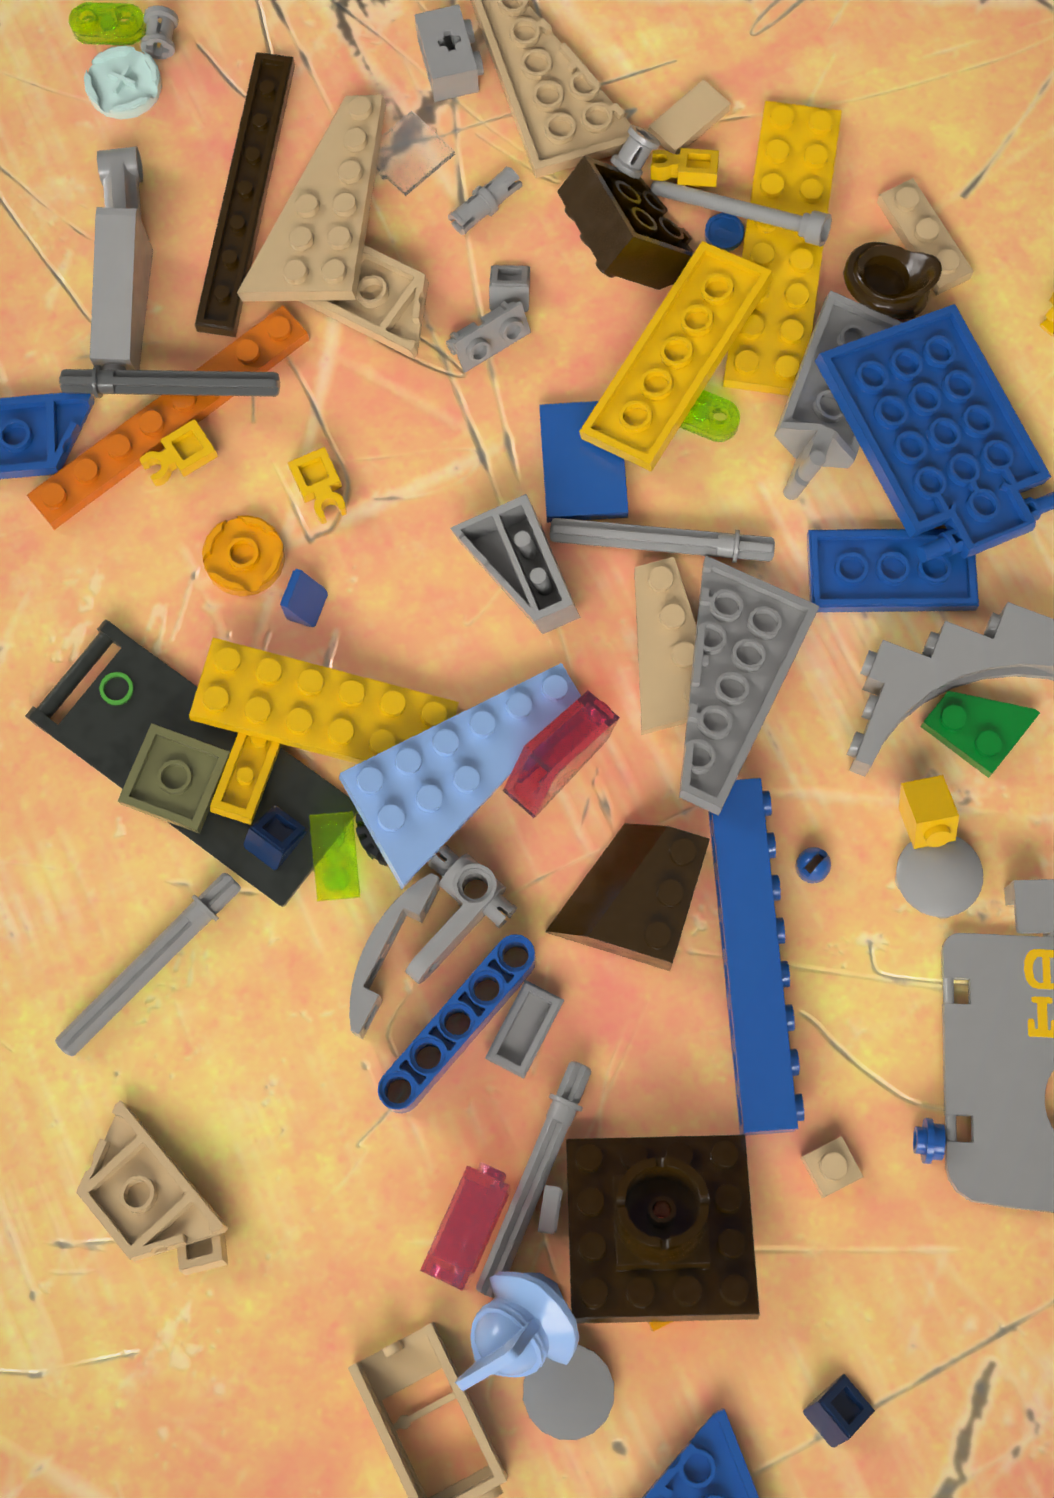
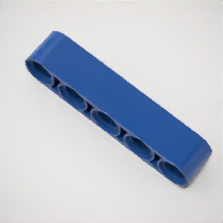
(464, 1002)

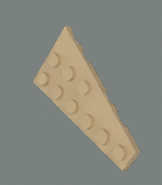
(548, 90)
(323, 226)

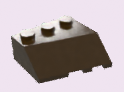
(625, 225)
(636, 895)

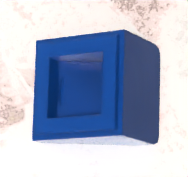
(303, 599)

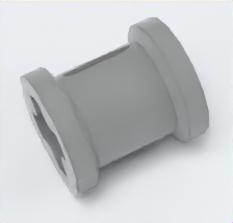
(159, 32)
(635, 151)

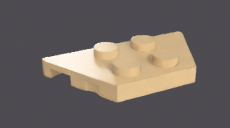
(386, 304)
(143, 1193)

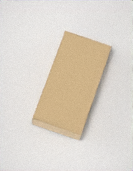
(689, 117)

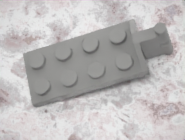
(812, 420)

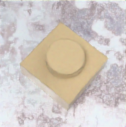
(831, 1167)
(203, 1255)

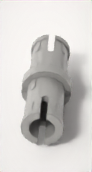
(485, 200)

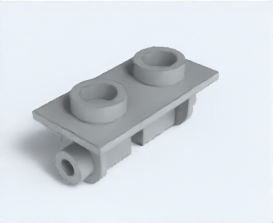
(498, 330)

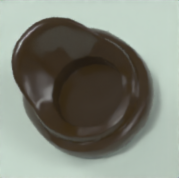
(891, 278)

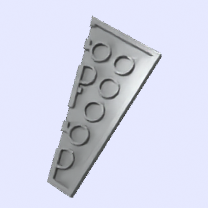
(740, 660)

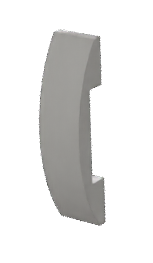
(412, 903)

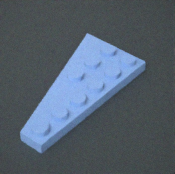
(439, 778)

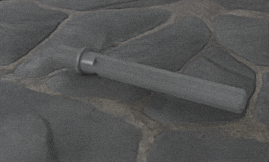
(168, 382)

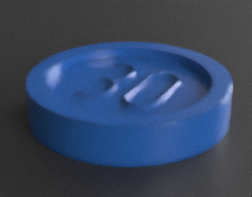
(724, 231)

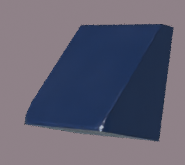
(274, 837)
(838, 1411)

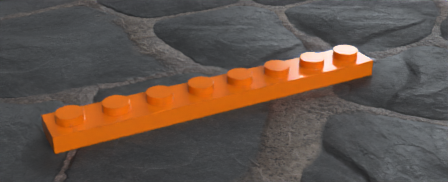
(121, 449)

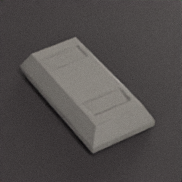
(524, 1029)

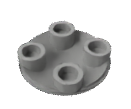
(940, 878)

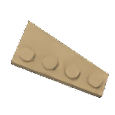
(664, 645)

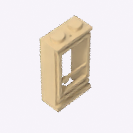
(400, 1367)

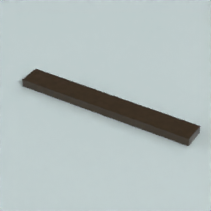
(245, 194)

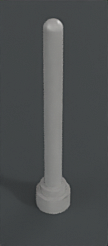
(812, 227)

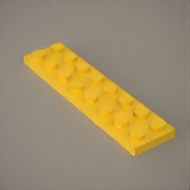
(793, 176)

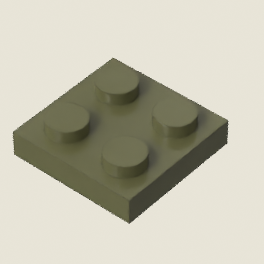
(174, 778)

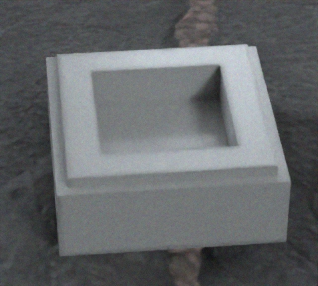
(550, 1209)

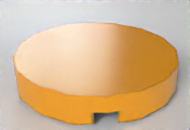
(243, 555)

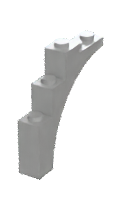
(1012, 645)

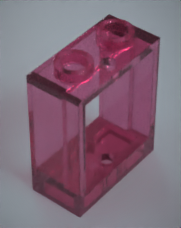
(467, 1226)

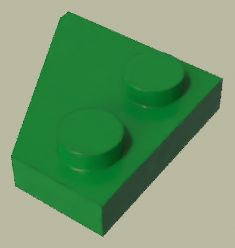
(978, 728)

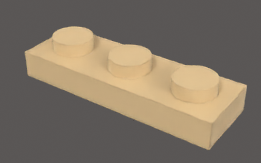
(924, 232)

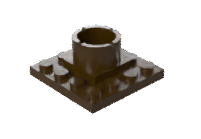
(654, 1268)

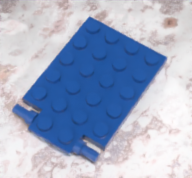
(939, 433)

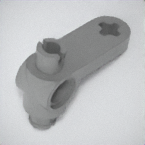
(455, 876)

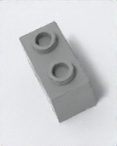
(448, 53)

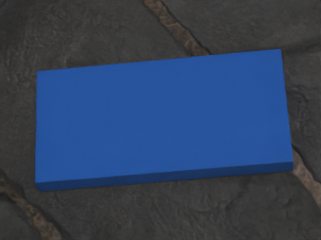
(883, 573)

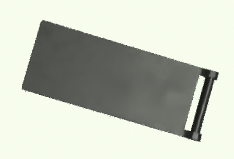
(113, 734)

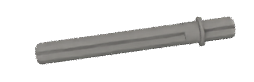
(663, 539)
(147, 964)
(558, 1120)

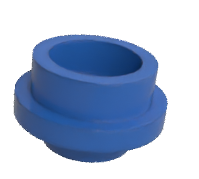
(929, 1141)

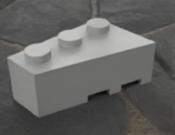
(519, 559)

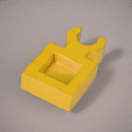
(691, 168)
(184, 450)
(317, 480)

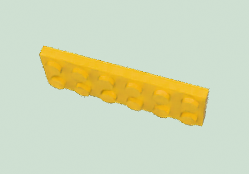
(676, 355)
(309, 704)

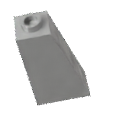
(119, 288)

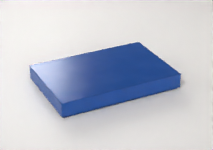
(579, 476)

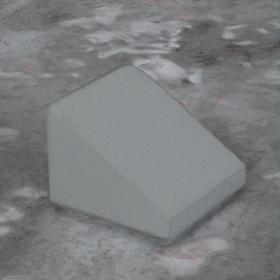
(509, 284)

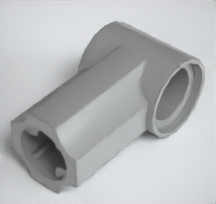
(120, 176)

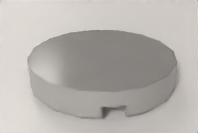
(570, 1398)

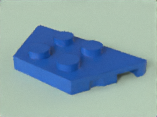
(40, 432)

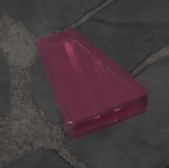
(559, 752)

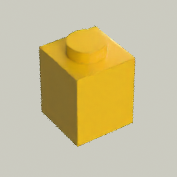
(928, 812)

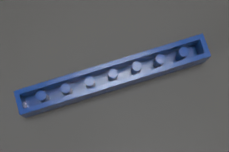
(753, 964)

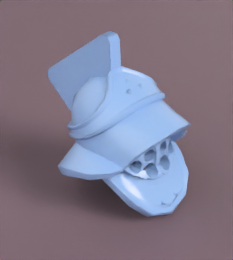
(520, 1328)

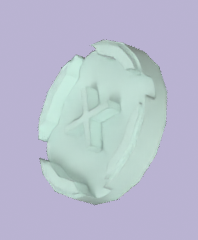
(123, 82)

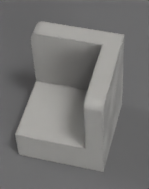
(1032, 905)

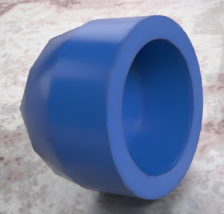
(820, 871)

